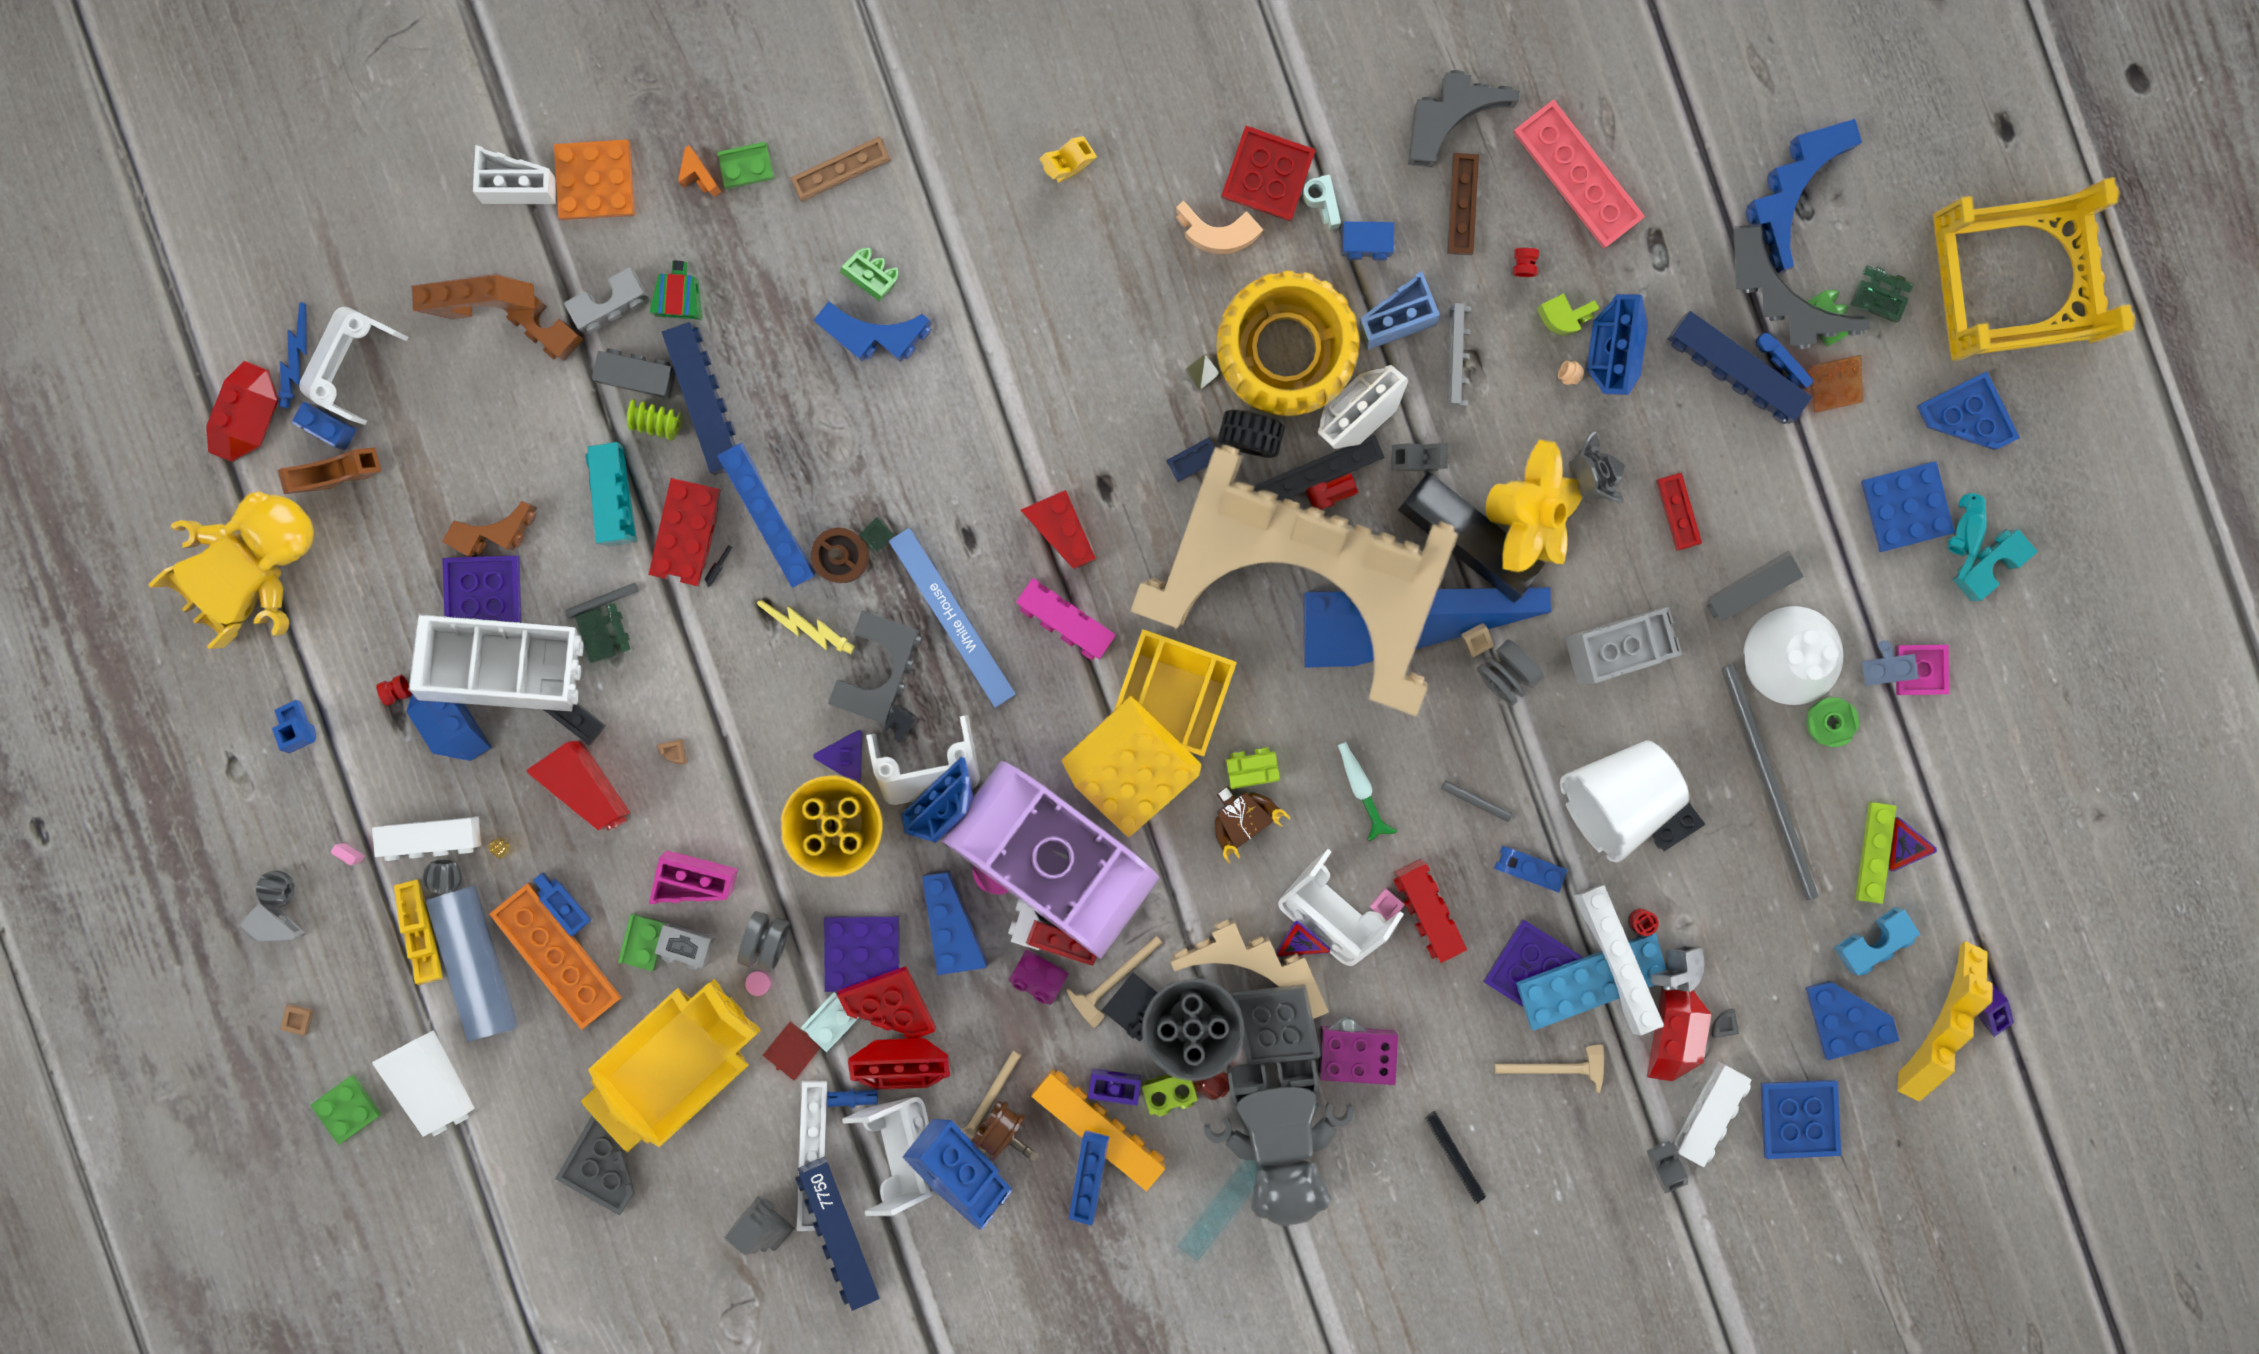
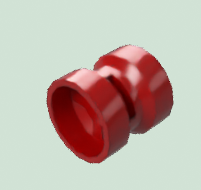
(1526, 262)
(393, 690)
(1638, 920)

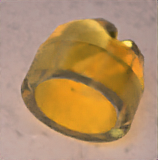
(497, 847)

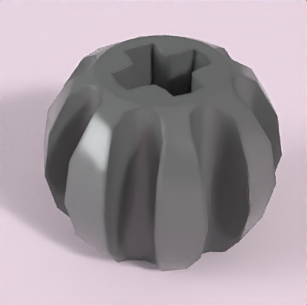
(442, 876)
(275, 889)

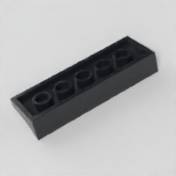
(1478, 540)

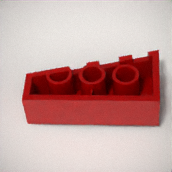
(1429, 910)

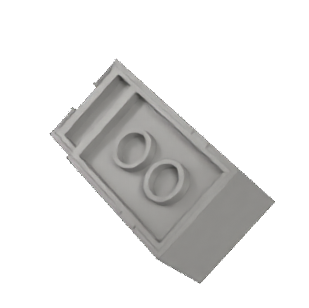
(1623, 646)

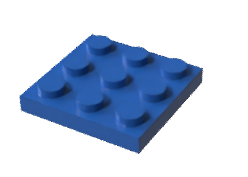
(1907, 506)
(1800, 1119)

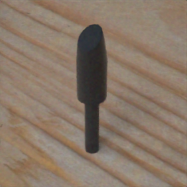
(716, 568)

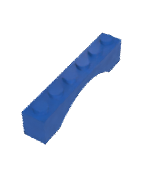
(766, 515)

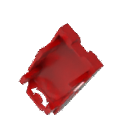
(685, 531)

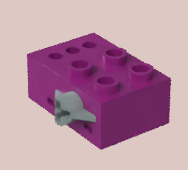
(1357, 1054)

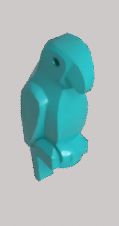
(1970, 531)

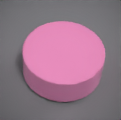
(758, 983)

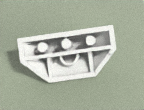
(1362, 407)

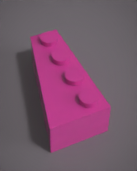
(1066, 619)

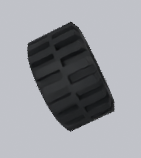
(1251, 433)

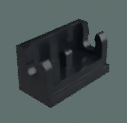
(901, 719)

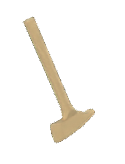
(1086, 1003)
(1592, 1068)
(971, 1128)

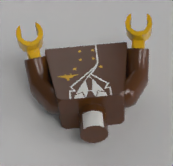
(1243, 818)

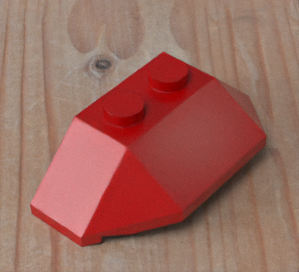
(241, 412)
(1683, 1038)
(899, 1064)

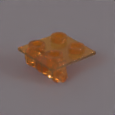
(1837, 383)

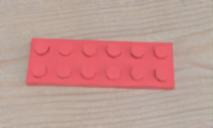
(1578, 174)

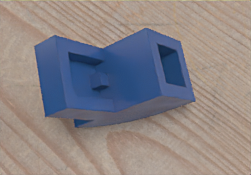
(293, 728)

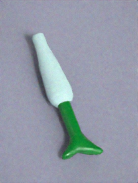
(1362, 790)

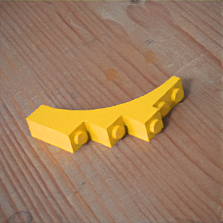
(1953, 1028)

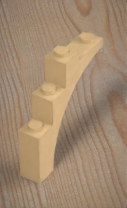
(1258, 956)

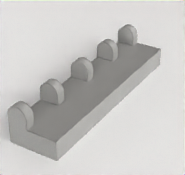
(1456, 355)

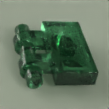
(1880, 300)
(596, 635)

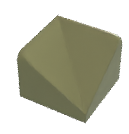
(1202, 371)

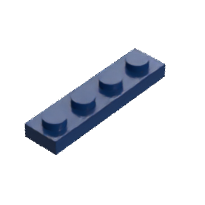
(1088, 1177)

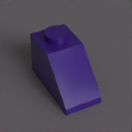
(1998, 1014)

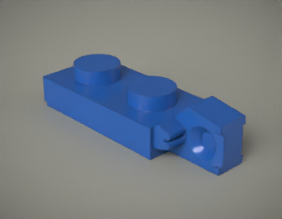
(561, 904)

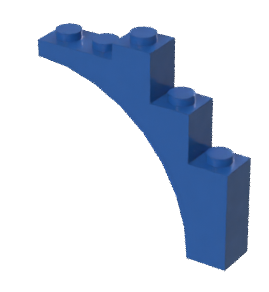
(1787, 182)

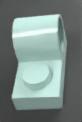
(1330, 213)

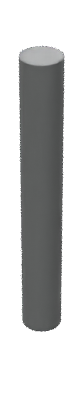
(602, 600)
(1476, 801)

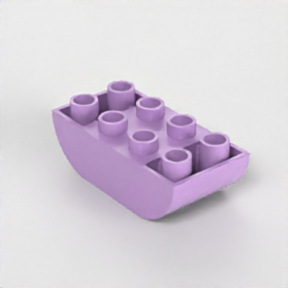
(1012, 839)

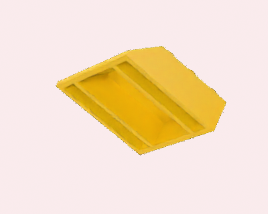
(1178, 687)
(1130, 767)

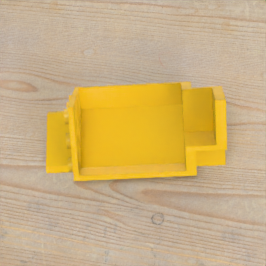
(669, 1066)

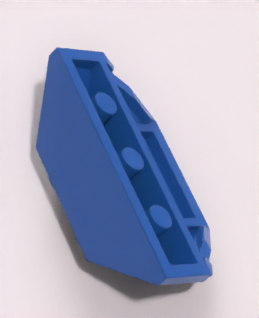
(1618, 344)
(448, 728)
(940, 804)

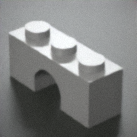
(626, 294)

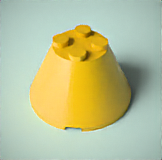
(831, 826)

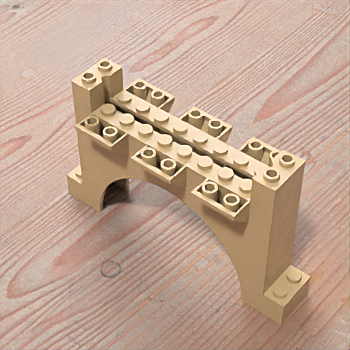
(1383, 578)

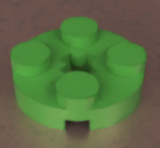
(1819, 715)

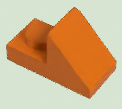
(692, 169)

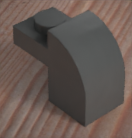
(1420, 457)
(1667, 1166)

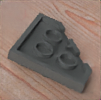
(598, 1169)

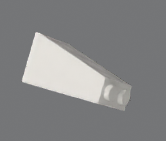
(425, 1084)

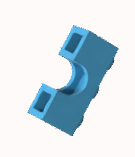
(1896, 932)

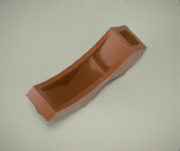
(328, 473)
(506, 533)

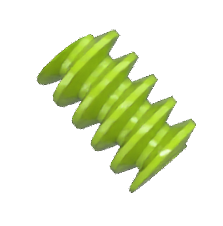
(652, 421)

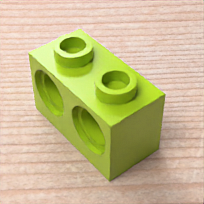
(1167, 1085)

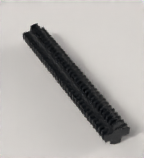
(1456, 1157)

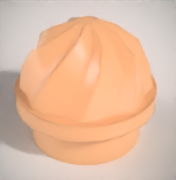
(1571, 372)

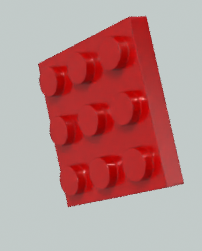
(1268, 173)

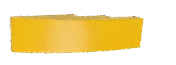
(418, 932)

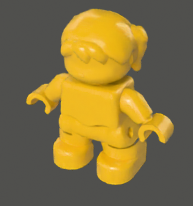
(240, 565)

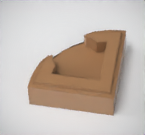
(673, 751)

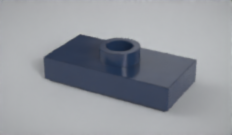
(1191, 460)

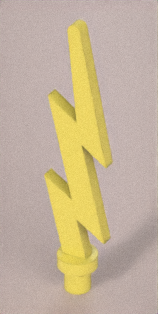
(819, 635)

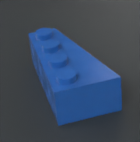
(952, 934)

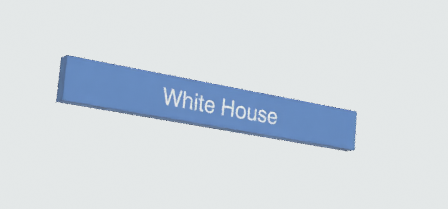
(952, 617)

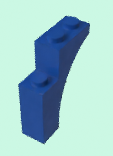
(862, 337)

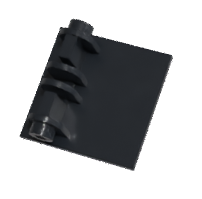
(1678, 828)
(1129, 1005)

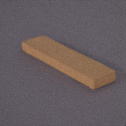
(840, 169)

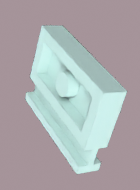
(828, 1023)

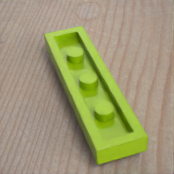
(1875, 852)

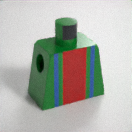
(677, 294)

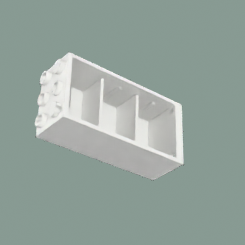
(496, 663)

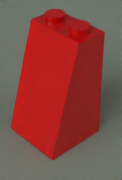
(581, 785)

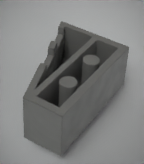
(759, 1228)

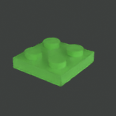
(345, 1109)

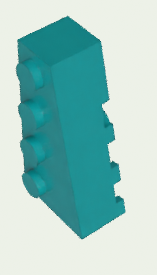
(610, 495)

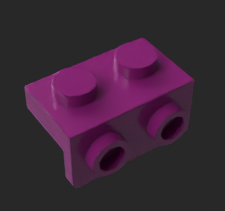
(1038, 977)

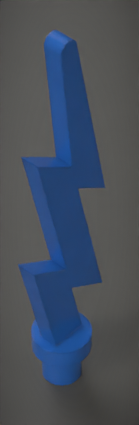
(292, 372)

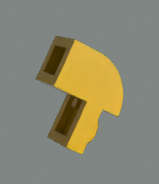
(1068, 159)

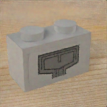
(684, 946)

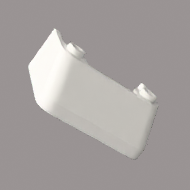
(329, 354)
(908, 787)
(1332, 918)
(900, 1126)

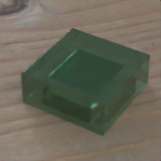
(877, 534)

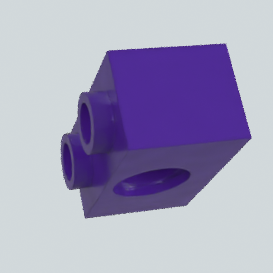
(1114, 1086)

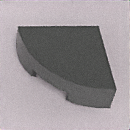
(1725, 1024)

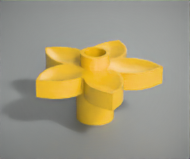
(1535, 510)

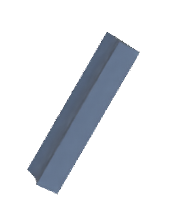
(471, 963)

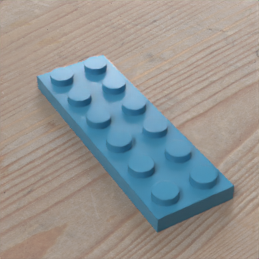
(1582, 984)

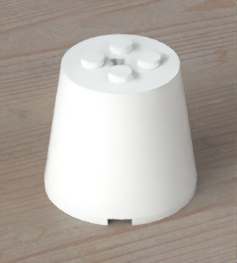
(1624, 797)

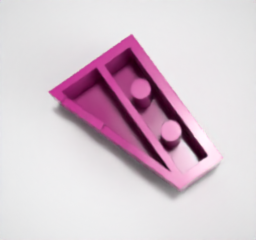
(691, 879)

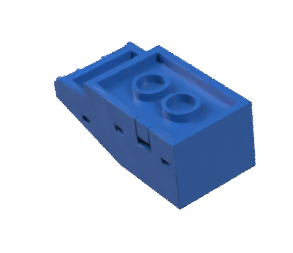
(958, 1171)

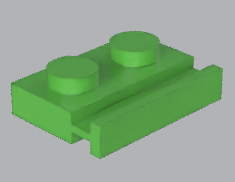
(745, 165)
(641, 942)

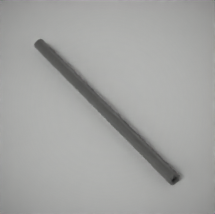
(1770, 782)

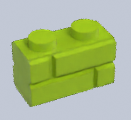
(1252, 769)

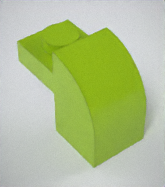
(1561, 319)

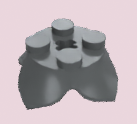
(1597, 472)

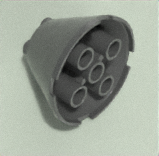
(1193, 1029)

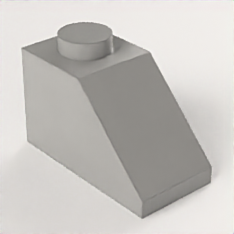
(270, 924)

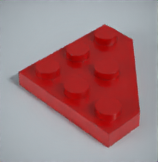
(889, 1003)

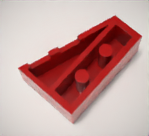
(1061, 528)

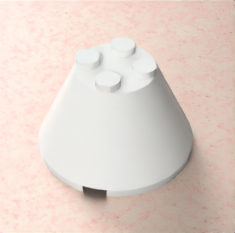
(1793, 655)

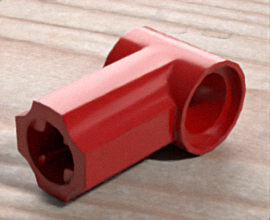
(1327, 494)

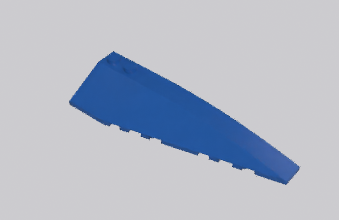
(1340, 637)

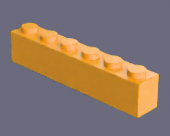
(1080, 1114)

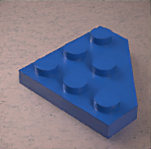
(1971, 413)
(1848, 1022)

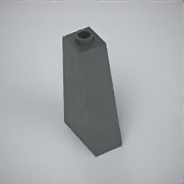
(1755, 586)

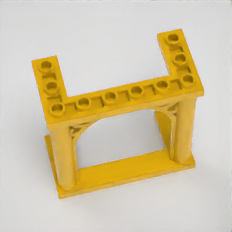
(2080, 209)

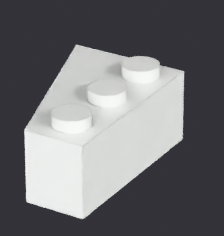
(511, 181)

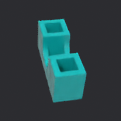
(2010, 548)

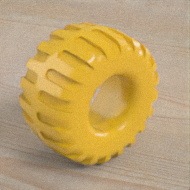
(1300, 300)

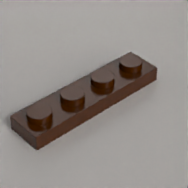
(1463, 204)

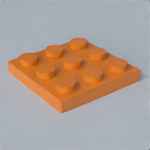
(594, 179)

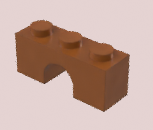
(558, 339)

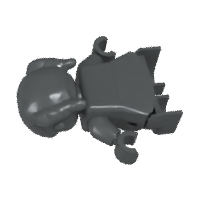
(1281, 1139)

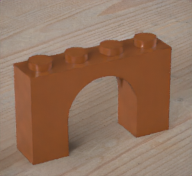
(456, 297)

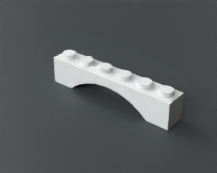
(1632, 988)

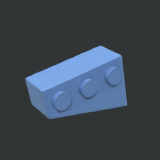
(1401, 314)

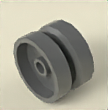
(763, 942)

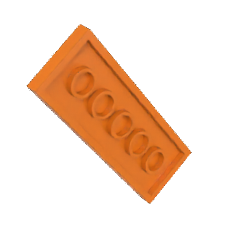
(555, 956)

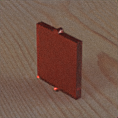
(792, 1050)

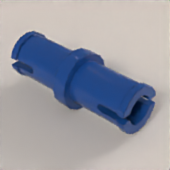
(852, 1098)

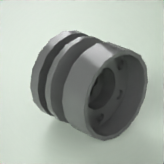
(1510, 672)

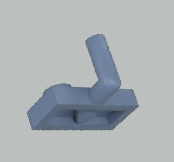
(1889, 668)

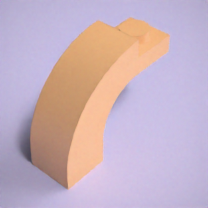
(1218, 239)

